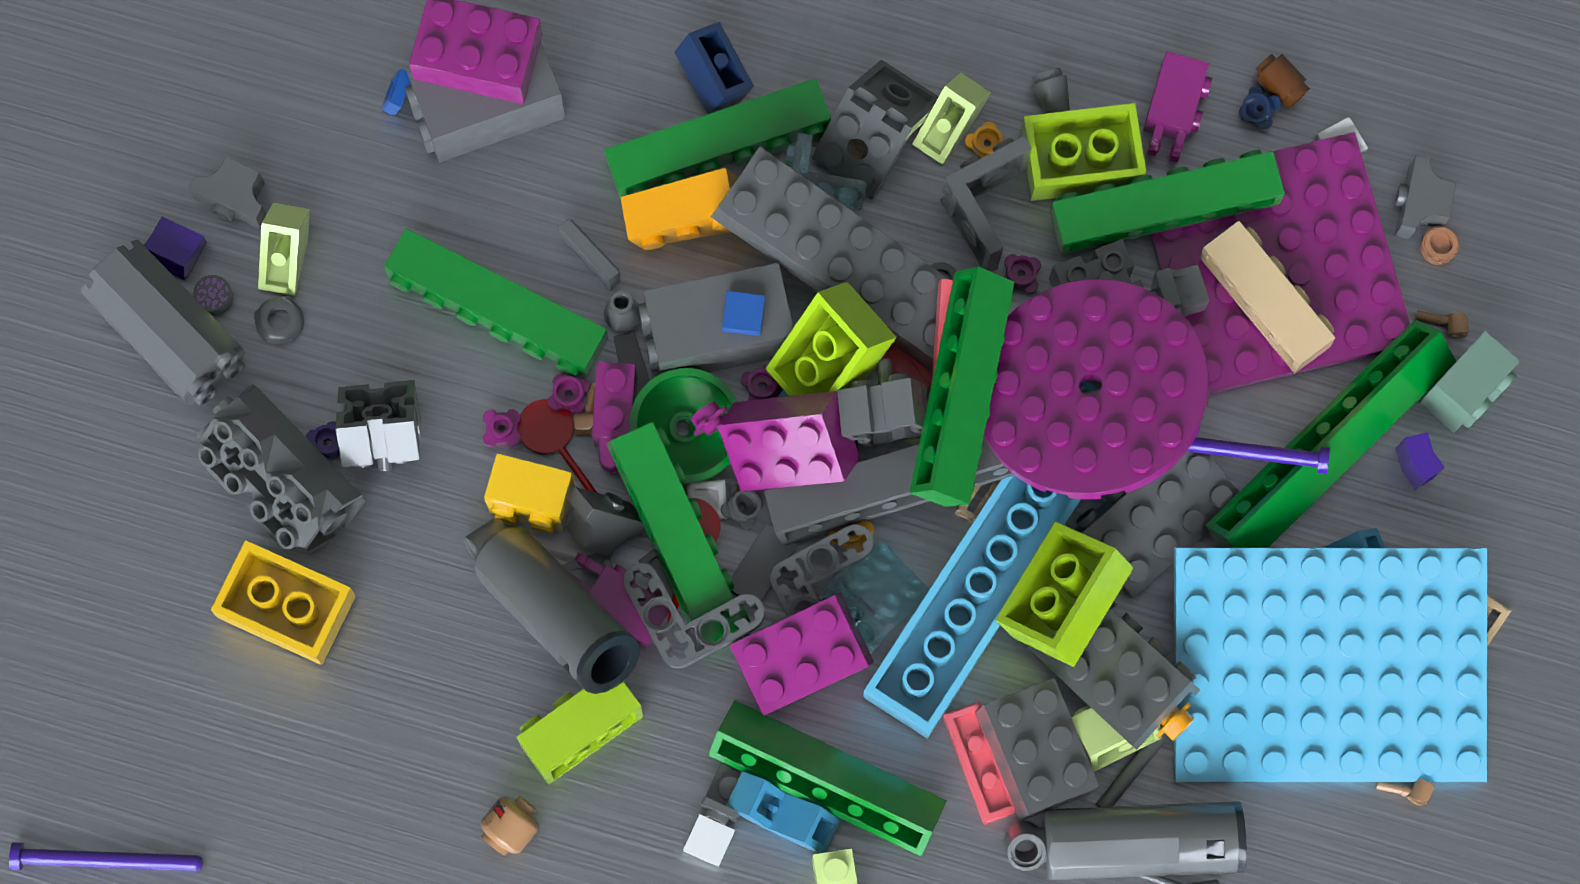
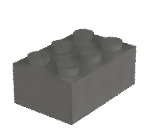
(1037, 749)

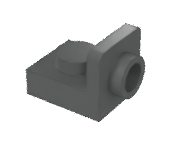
(719, 794)

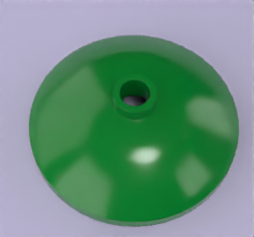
(675, 399)

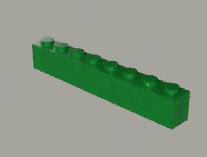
(1345, 425)

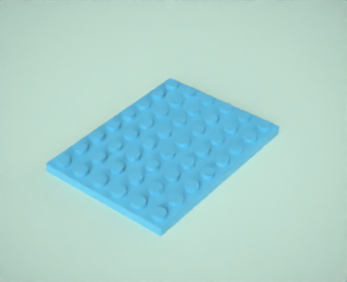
(1332, 664)

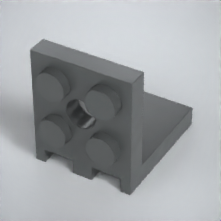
(883, 113)
(971, 181)

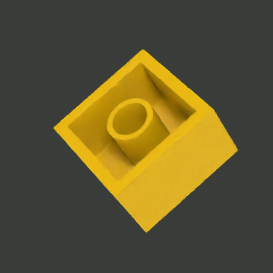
(529, 494)

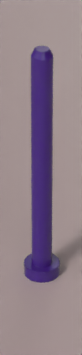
(1263, 453)
(19, 856)

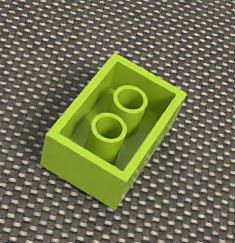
(1082, 150)
(831, 344)
(1064, 593)
(577, 729)

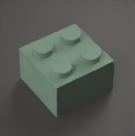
(1478, 375)

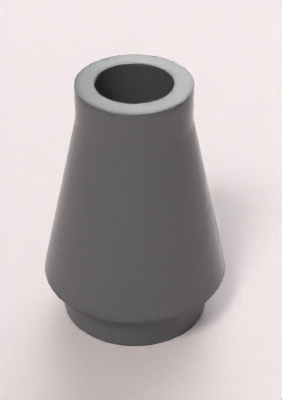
(1052, 90)
(622, 319)

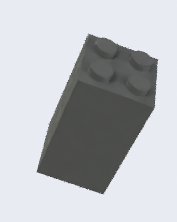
(463, 121)
(689, 318)

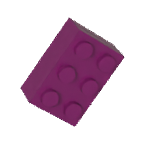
(476, 49)
(787, 441)
(802, 653)

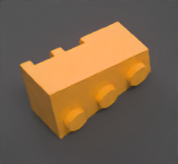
(676, 210)

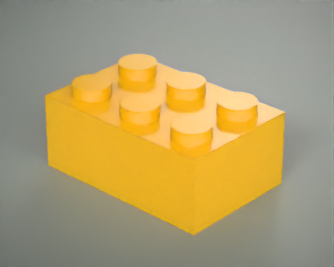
(283, 602)

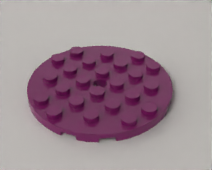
(1128, 430)

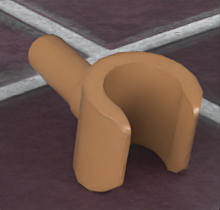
(1457, 322)
(584, 421)
(1418, 794)

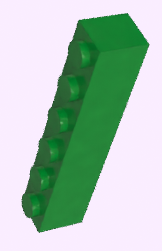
(718, 139)
(1166, 201)
(495, 303)
(962, 387)
(674, 526)
(827, 777)

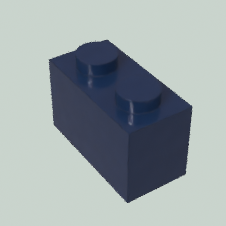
(713, 68)

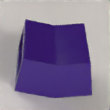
(175, 247)
(1418, 459)

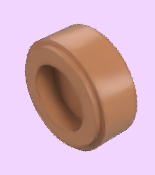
(1439, 245)

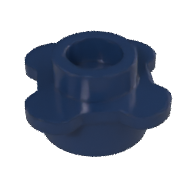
(1249, 108)

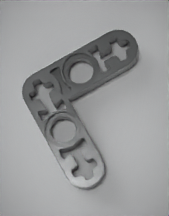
(807, 574)
(690, 632)

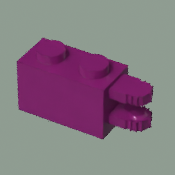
(1175, 102)
(612, 407)
(612, 595)

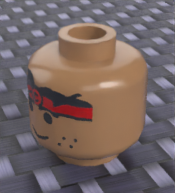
(509, 825)

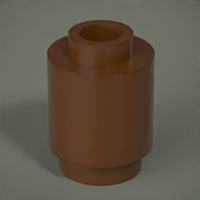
(1282, 79)

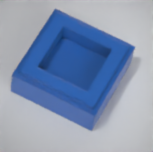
(396, 92)
(743, 313)

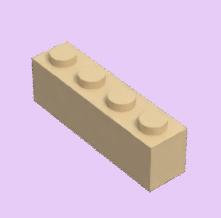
(1267, 296)

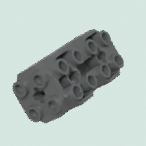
(164, 323)
(292, 483)

